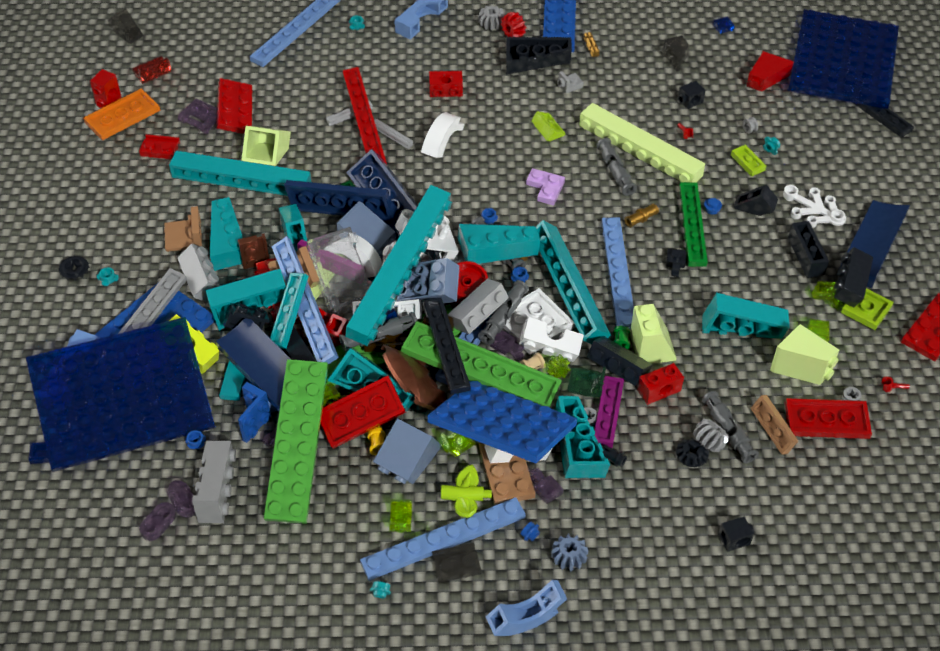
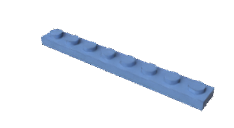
(291, 31)
(618, 271)
(308, 309)
(442, 538)

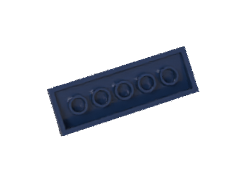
(374, 173)
(338, 198)
(878, 234)
(256, 358)

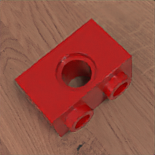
(446, 83)
(105, 88)
(660, 383)

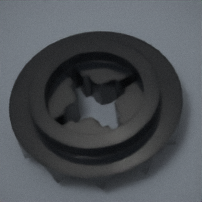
(67, 266)
(692, 459)

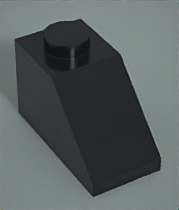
(757, 201)

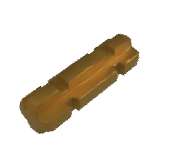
(591, 44)

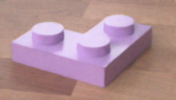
(548, 183)

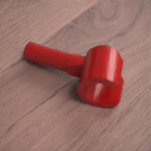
(687, 132)
(889, 385)

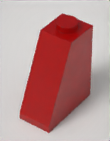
(769, 71)

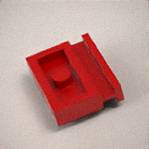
(159, 146)

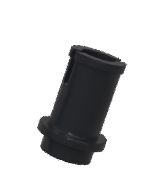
(614, 456)

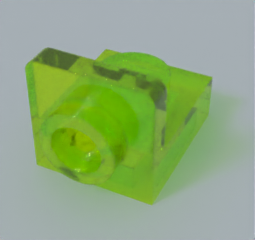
(826, 291)

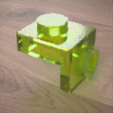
(456, 443)
(400, 515)

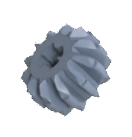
(577, 550)

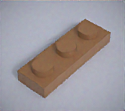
(774, 424)

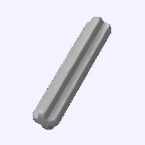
(342, 116)
(393, 134)

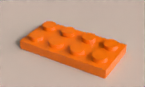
(121, 114)

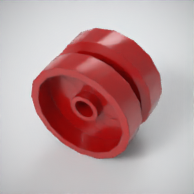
(470, 277)

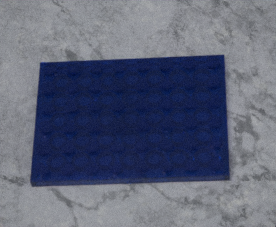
(844, 58)
(119, 393)

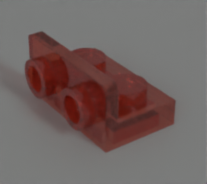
(152, 69)

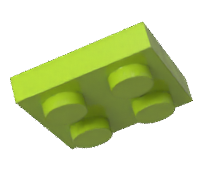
(870, 310)

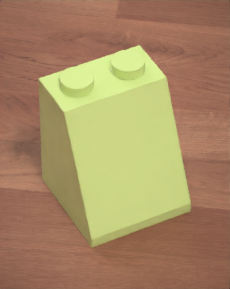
(265, 145)
(650, 335)
(805, 357)

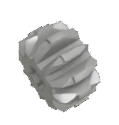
(491, 17)
(711, 435)

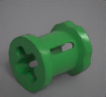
(622, 336)

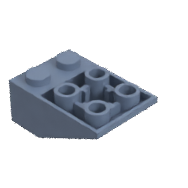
(432, 281)

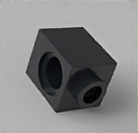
(691, 94)
(736, 533)

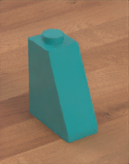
(293, 224)

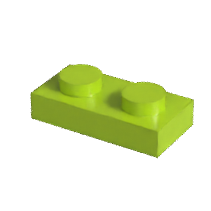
(748, 160)

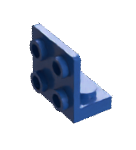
(256, 411)

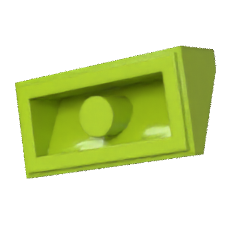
(547, 126)

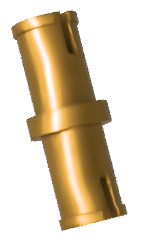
(641, 215)

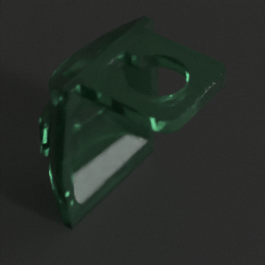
(586, 382)

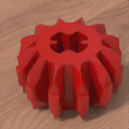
(513, 25)

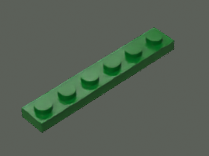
(693, 224)

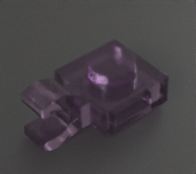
(507, 343)
(545, 487)

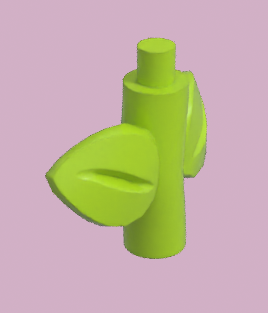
(465, 492)

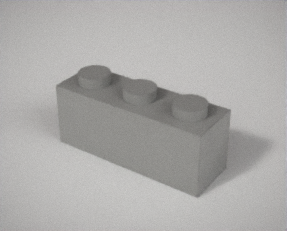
(198, 271)
(478, 306)

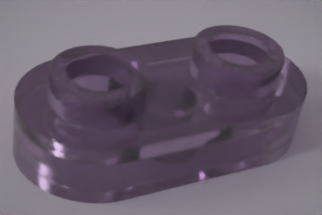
(181, 498)
(157, 522)

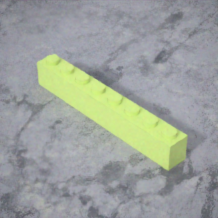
(641, 144)

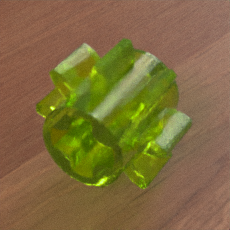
(558, 366)

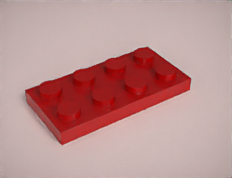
(234, 105)
(925, 332)
(361, 412)
(828, 418)

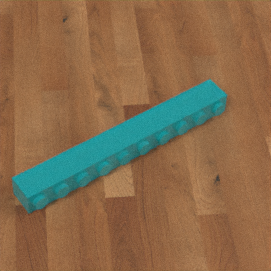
(398, 266)

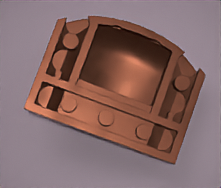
(413, 378)

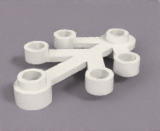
(833, 216)

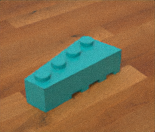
(224, 235)
(497, 242)
(253, 292)
(744, 317)
(358, 371)
(579, 449)

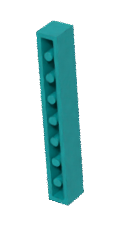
(234, 173)
(570, 284)

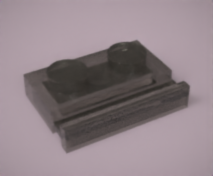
(456, 562)

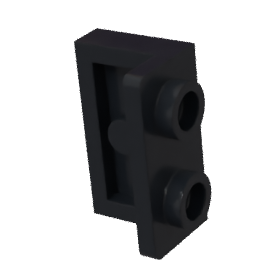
(239, 312)

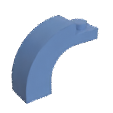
(523, 616)

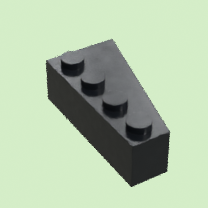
(536, 53)

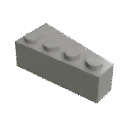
(213, 485)

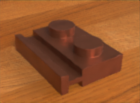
(253, 250)

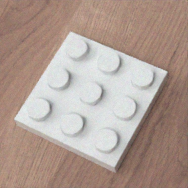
(540, 307)

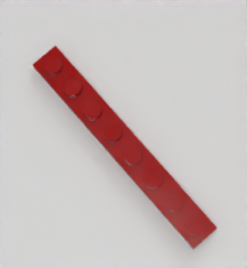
(362, 111)

